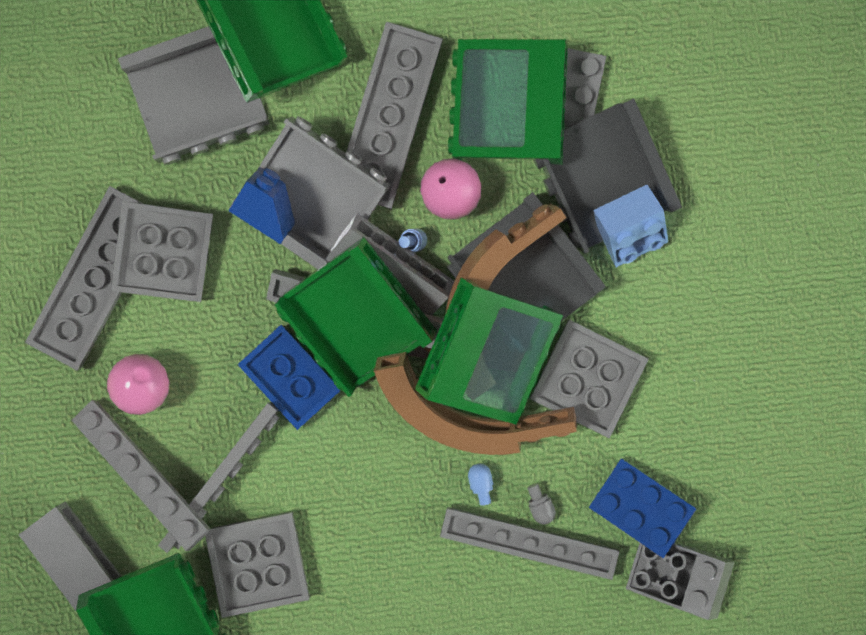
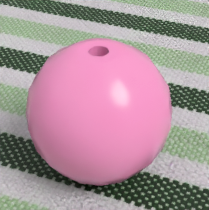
(451, 189)
(138, 384)

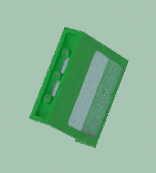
(509, 99)
(488, 353)

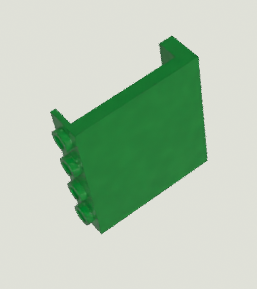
(273, 42)
(353, 315)
(150, 602)

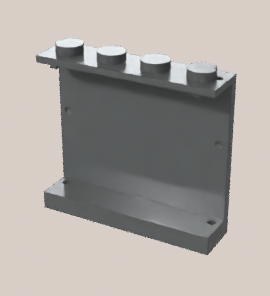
(601, 163)
(543, 273)

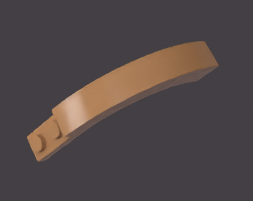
(499, 249)
(457, 428)

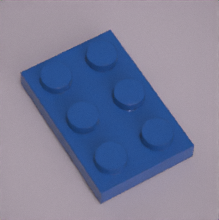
(289, 377)
(642, 508)

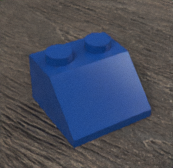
(265, 205)

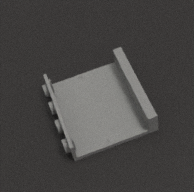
(189, 96)

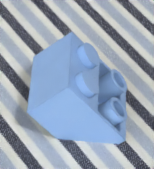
(632, 225)

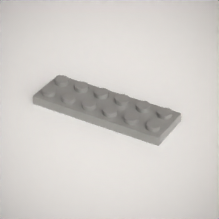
(394, 102)
(83, 292)

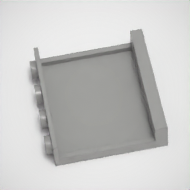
(322, 187)

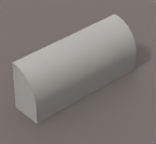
(419, 278)
(68, 553)

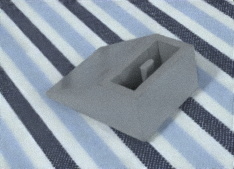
(683, 579)

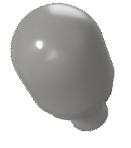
(540, 505)

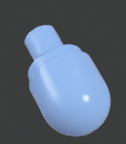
(413, 239)
(481, 482)

